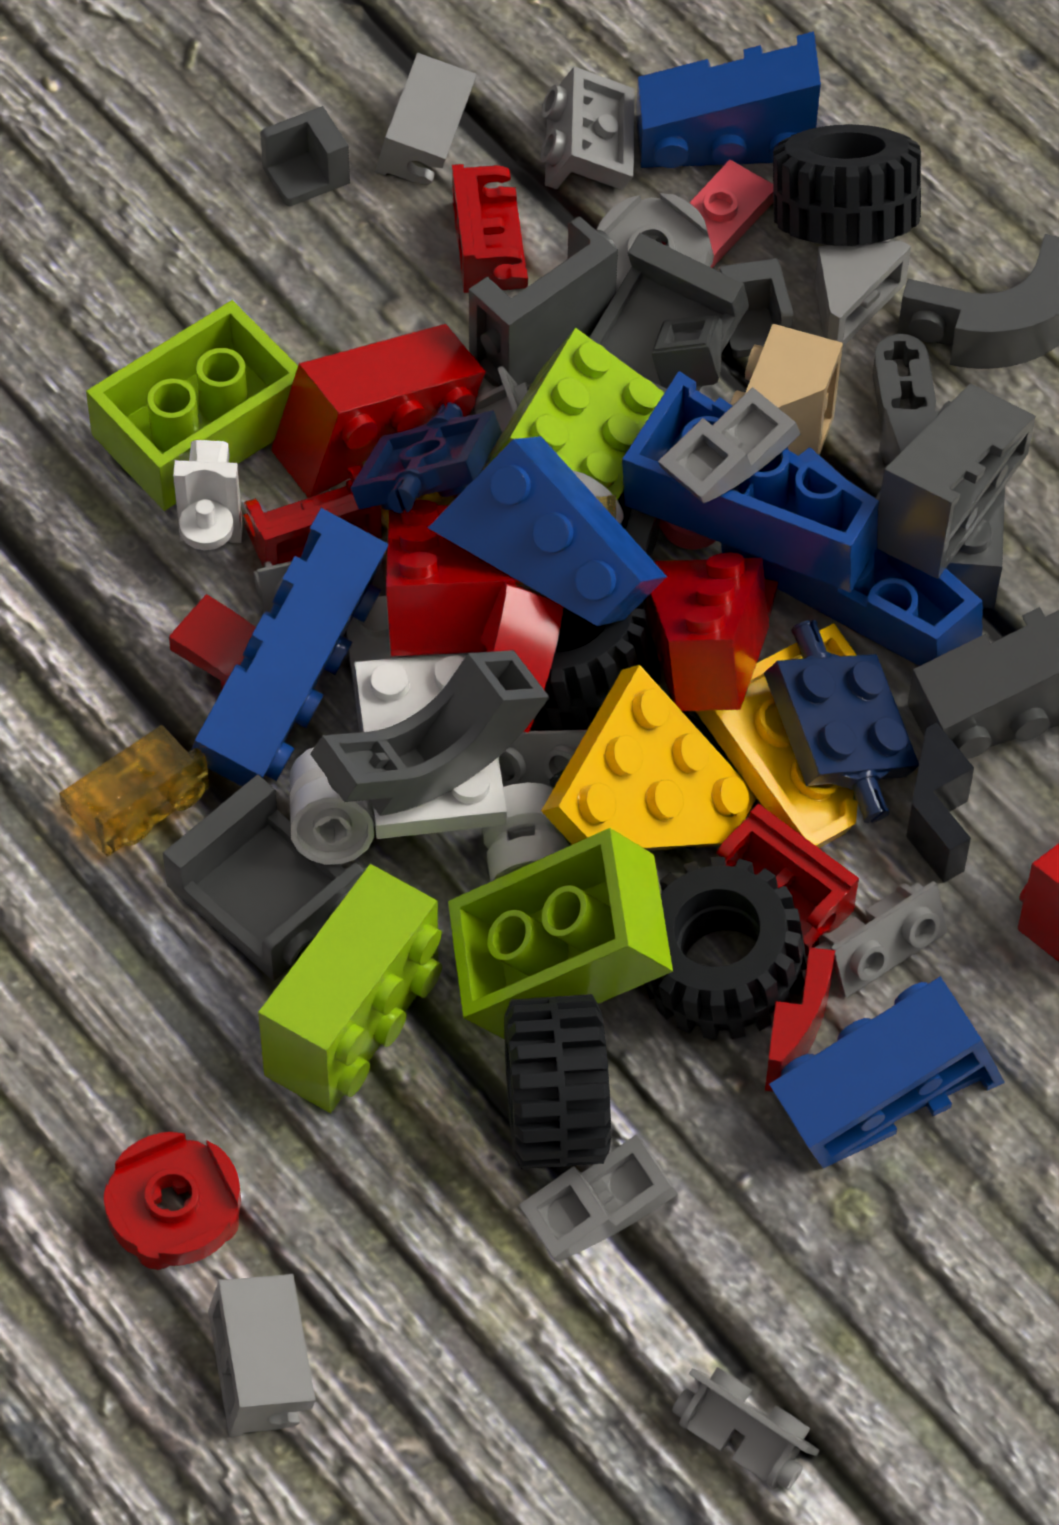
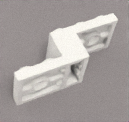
(394, 690)

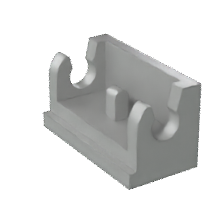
(425, 119)
(260, 1353)

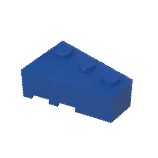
(728, 109)
(550, 534)
(884, 1072)

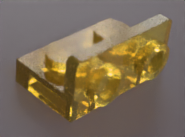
(136, 790)

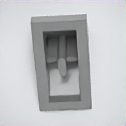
(857, 283)

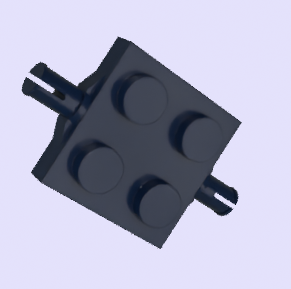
(426, 460)
(841, 720)

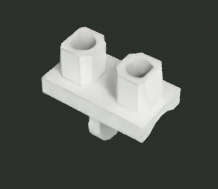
(208, 496)

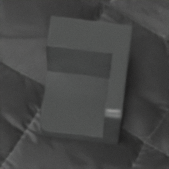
(305, 156)
(766, 300)

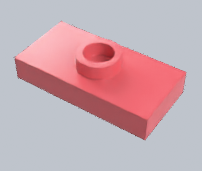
(731, 205)

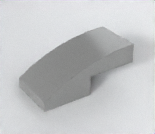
(732, 449)
(598, 1202)

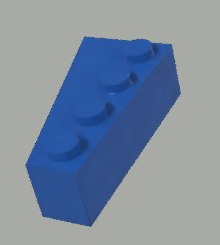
(782, 513)
(291, 651)

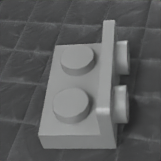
(589, 130)

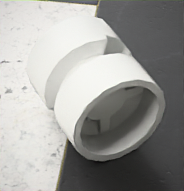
(321, 822)
(527, 833)

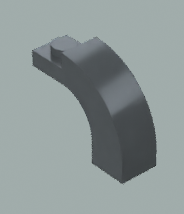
(990, 327)
(443, 743)

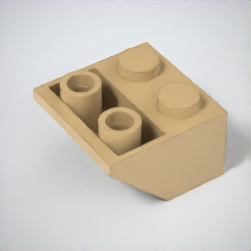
(799, 378)

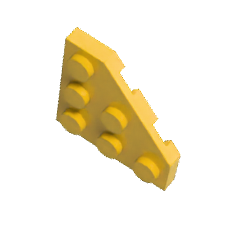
(765, 760)
(647, 775)

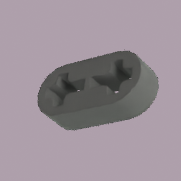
(890, 386)

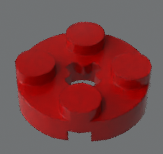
(165, 1236)

